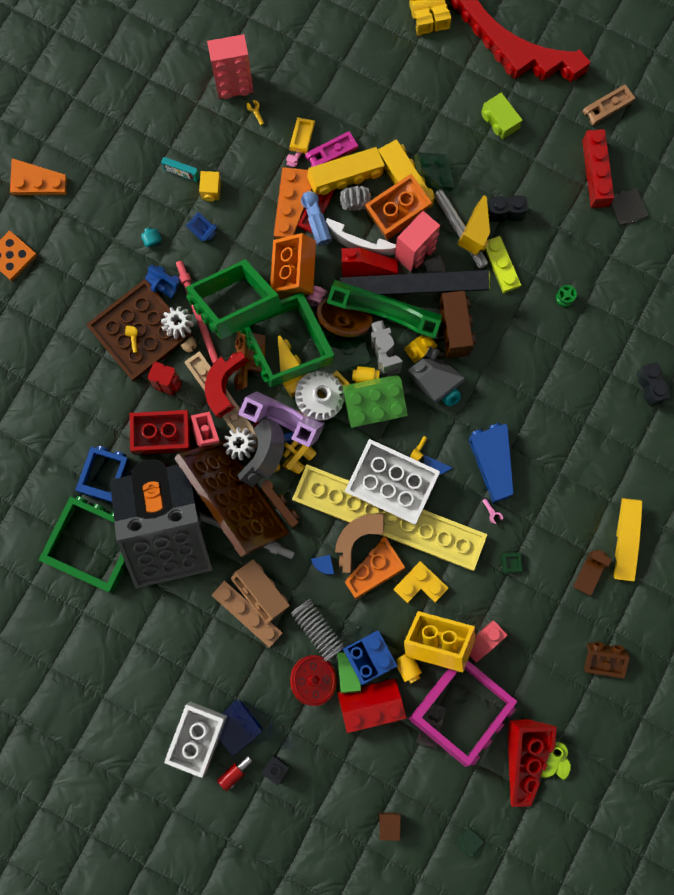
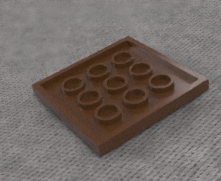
(144, 311)

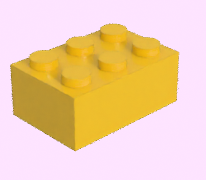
(440, 641)

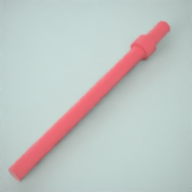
(185, 280)

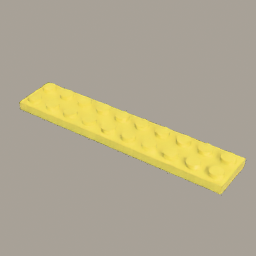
(430, 534)

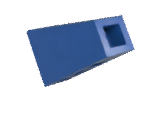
(493, 460)

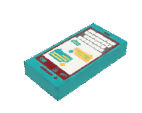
(180, 169)

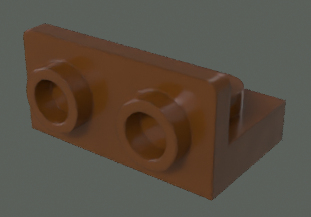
(606, 660)

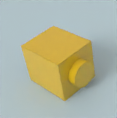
(210, 185)

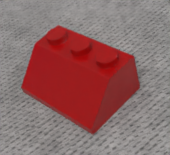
(372, 706)

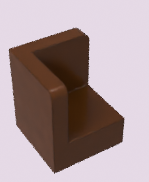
(389, 826)

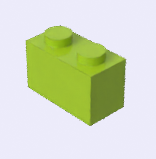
(501, 116)

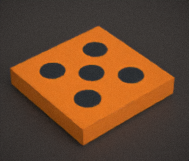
(14, 255)

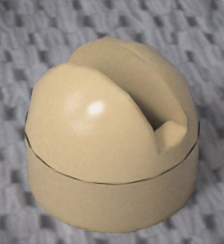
(190, 342)

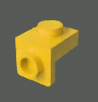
(418, 348)

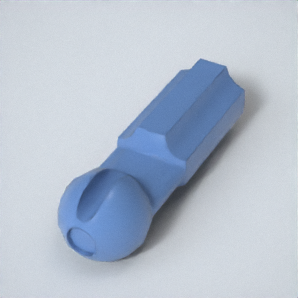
(316, 218)

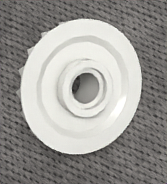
(311, 404)

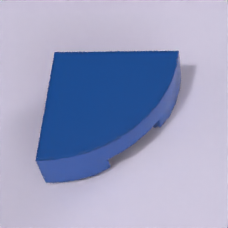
(323, 564)

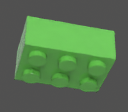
(374, 400)

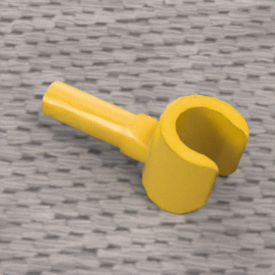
(255, 111)
(132, 332)
(416, 454)

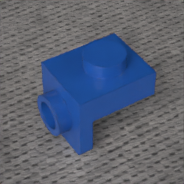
(201, 227)

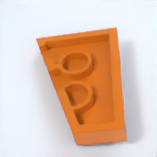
(35, 180)
(376, 569)

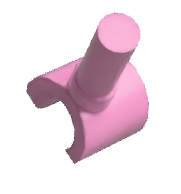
(293, 160)
(492, 512)

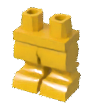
(423, 12)

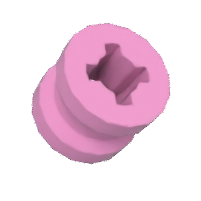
(317, 296)

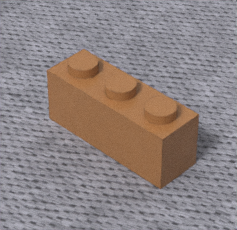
(260, 591)

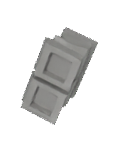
(384, 347)

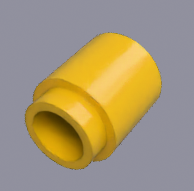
(364, 374)
(408, 668)

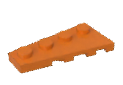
(289, 208)

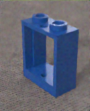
(101, 451)

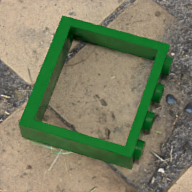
(242, 318)
(327, 356)
(45, 556)

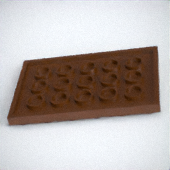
(235, 505)

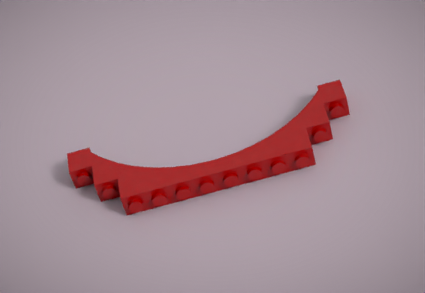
(516, 53)

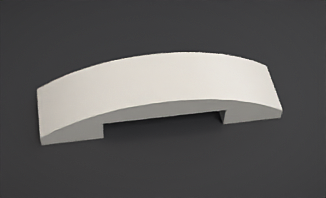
(337, 231)

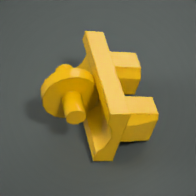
(292, 462)

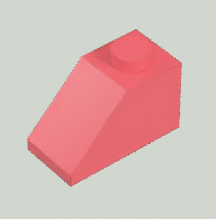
(204, 429)
(486, 640)

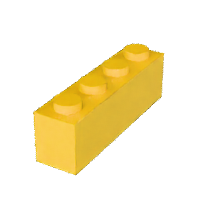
(399, 166)
(345, 171)

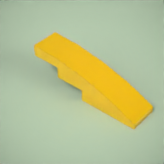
(628, 539)

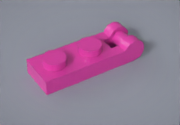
(332, 149)

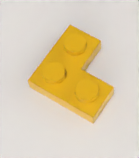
(420, 578)

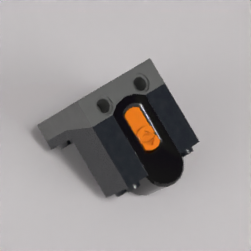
(158, 524)

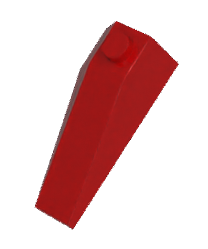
(528, 752)

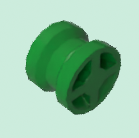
(568, 292)

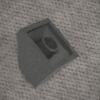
(435, 378)

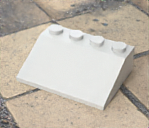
(392, 481)

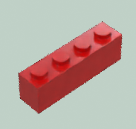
(598, 168)

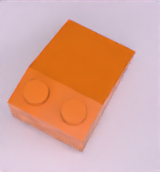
(398, 206)

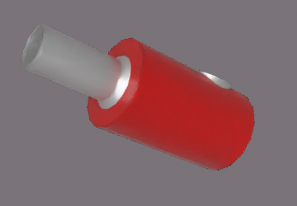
(233, 774)

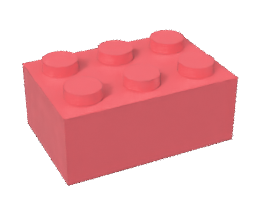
(417, 241)

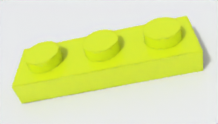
(502, 265)

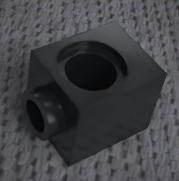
(275, 769)

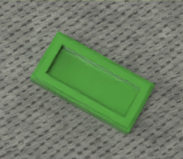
(348, 679)

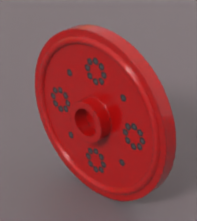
(313, 680)

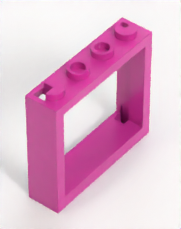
(485, 740)

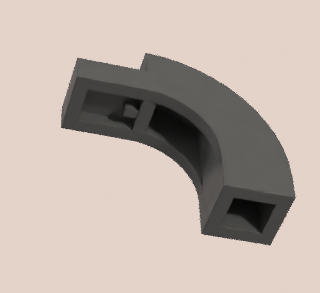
(268, 452)

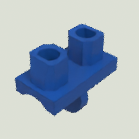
(161, 281)

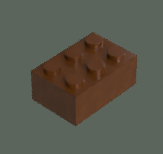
(456, 324)

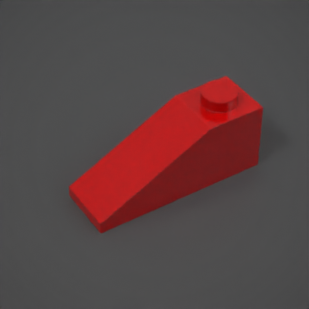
(361, 262)

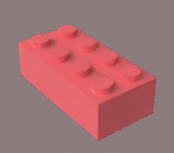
(231, 66)

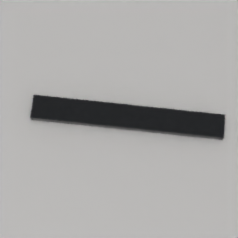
(422, 282)

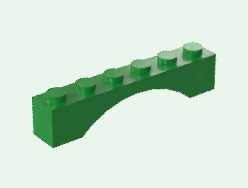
(358, 299)

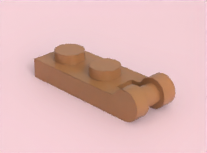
(609, 104)

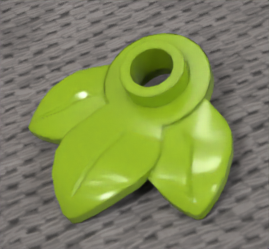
(558, 764)

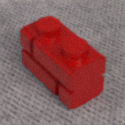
(164, 378)

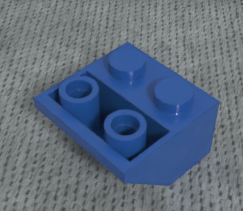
(370, 657)

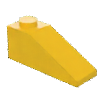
(477, 229)

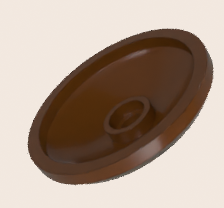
(343, 321)

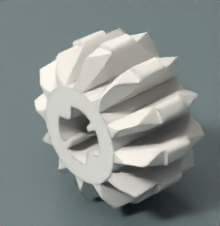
(183, 327)
(234, 439)

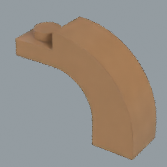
(365, 524)

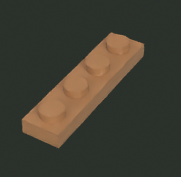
(246, 614)

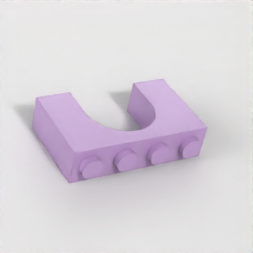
(305, 429)

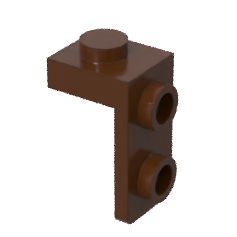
(591, 571)

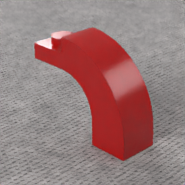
(217, 380)

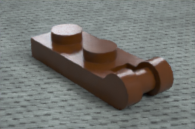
(279, 502)

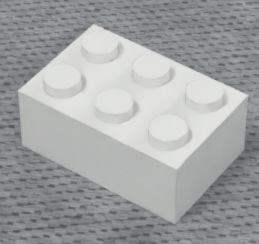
(195, 739)

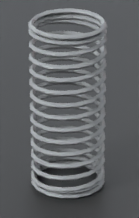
(300, 611)

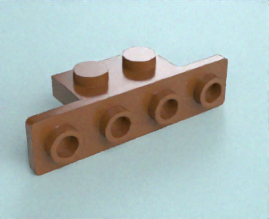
(240, 378)

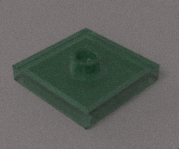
(348, 352)

